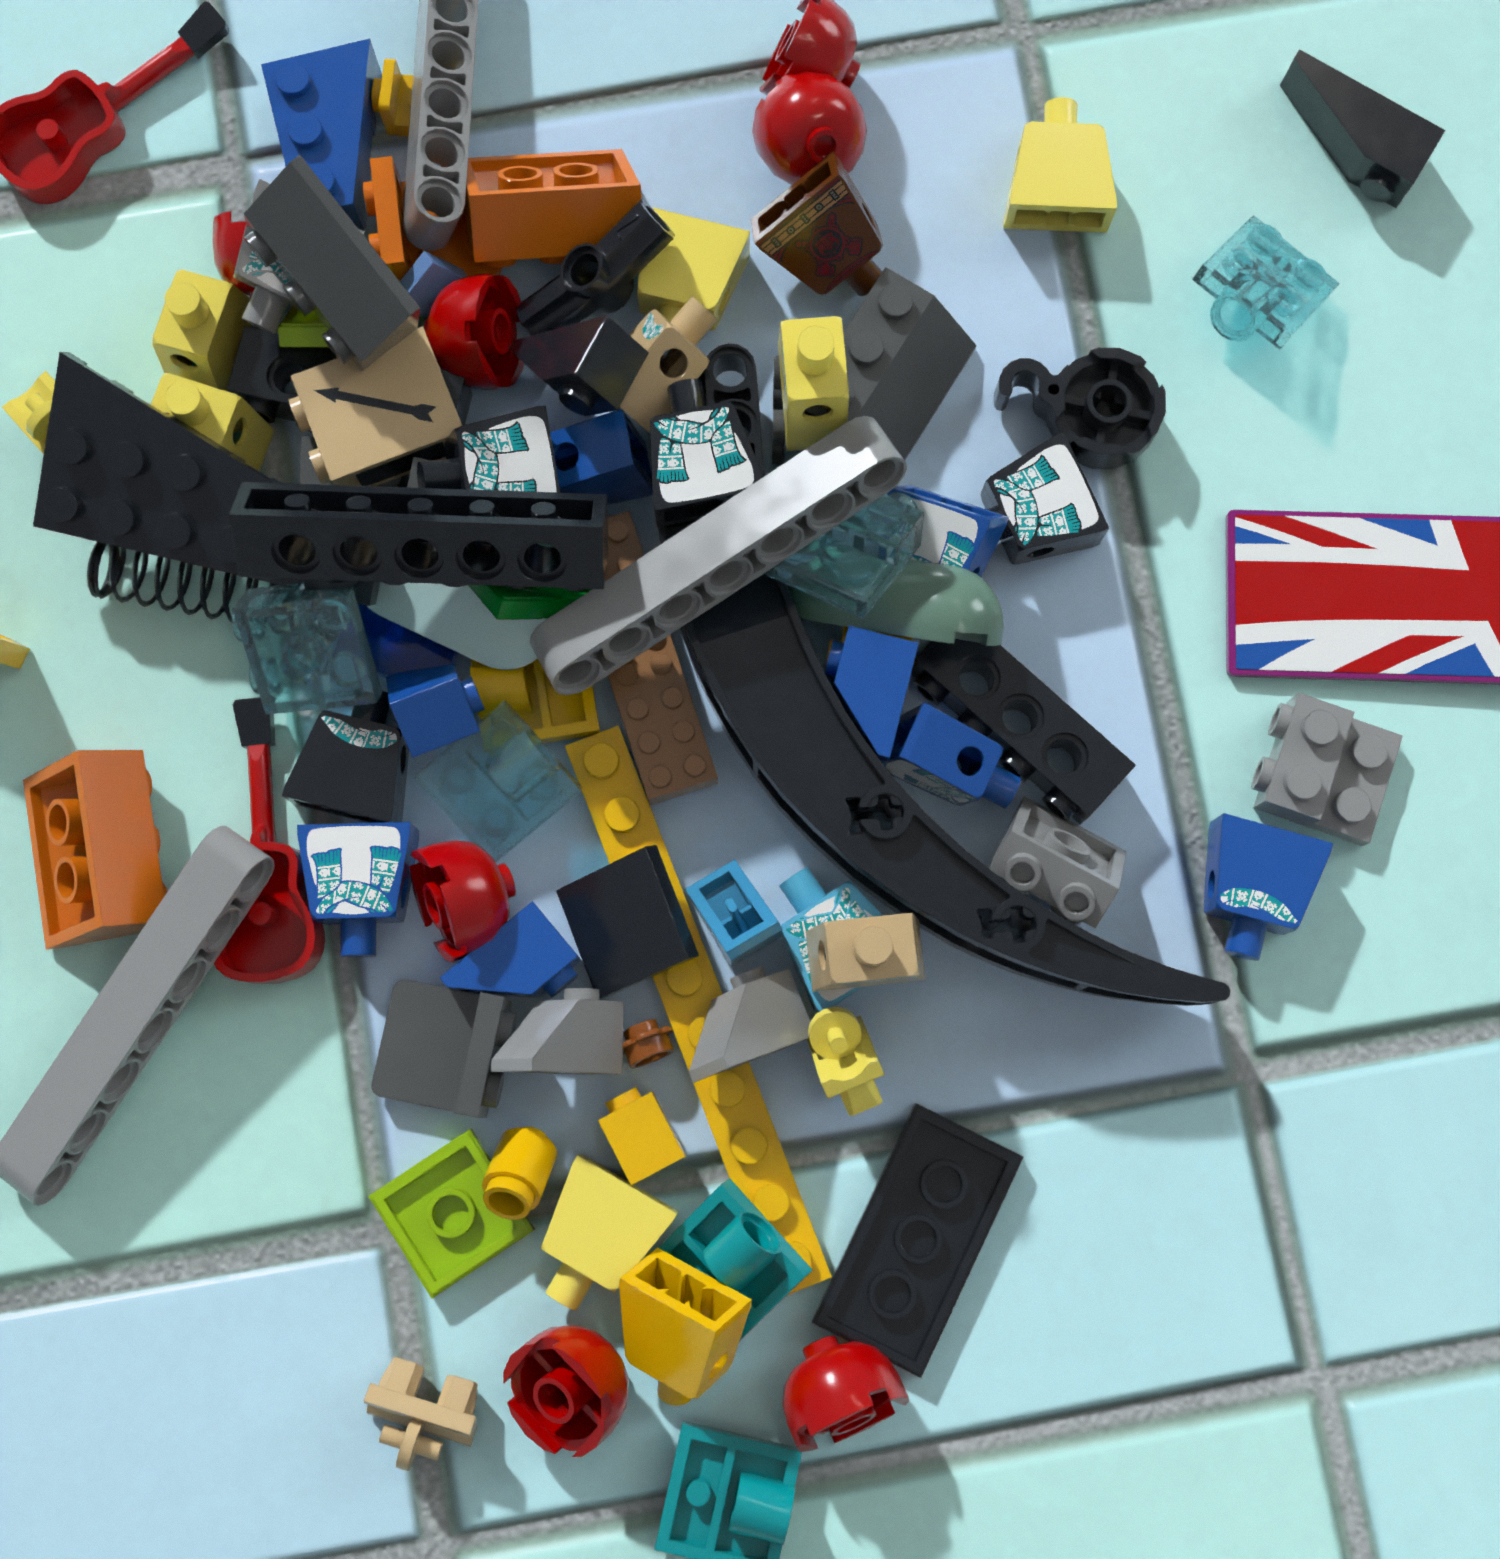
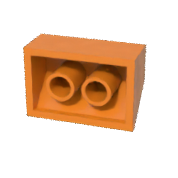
(545, 203)
(94, 846)

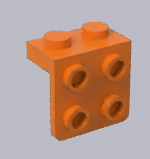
(385, 200)

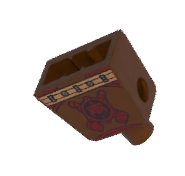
(822, 230)

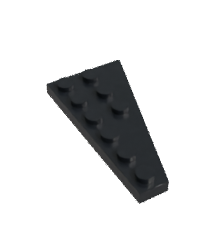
(143, 478)

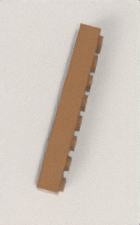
(657, 700)

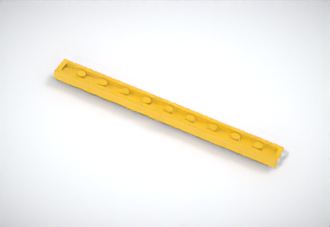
(728, 1098)

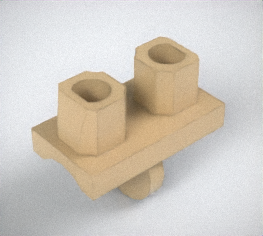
(397, 1402)

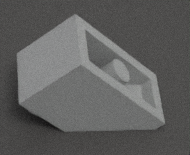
(750, 1022)
(566, 1037)

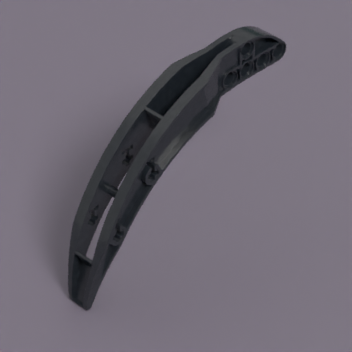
(820, 768)

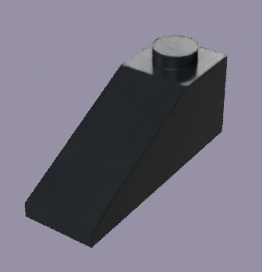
(1365, 133)
(584, 363)

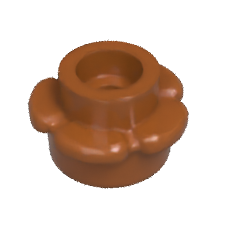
(646, 1043)

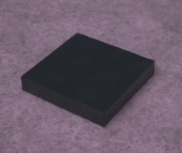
(627, 922)

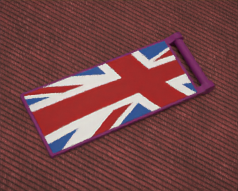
(1363, 596)

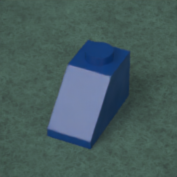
(872, 683)
(433, 707)
(519, 961)

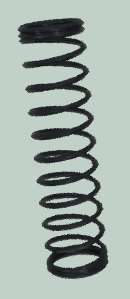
(116, 568)

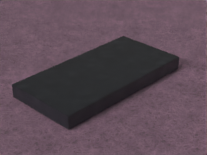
(917, 1239)

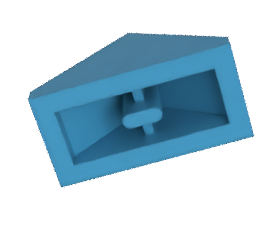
(734, 912)

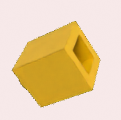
(640, 1135)

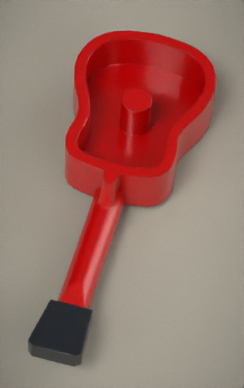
(62, 130)
(277, 934)

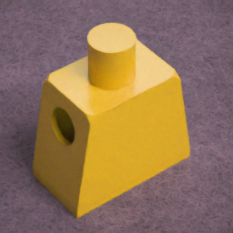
(679, 1325)

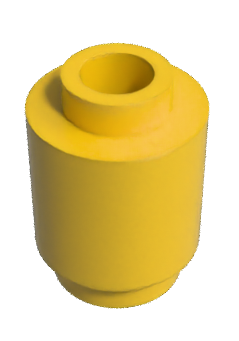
(518, 1172)

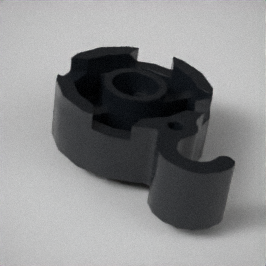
(1070, 401)

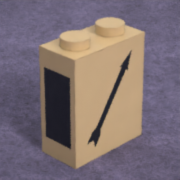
(376, 417)

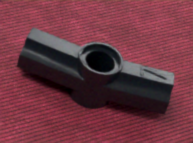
(597, 274)

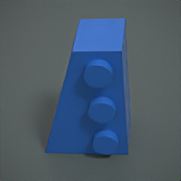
(328, 117)

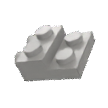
(1325, 769)
(1059, 863)

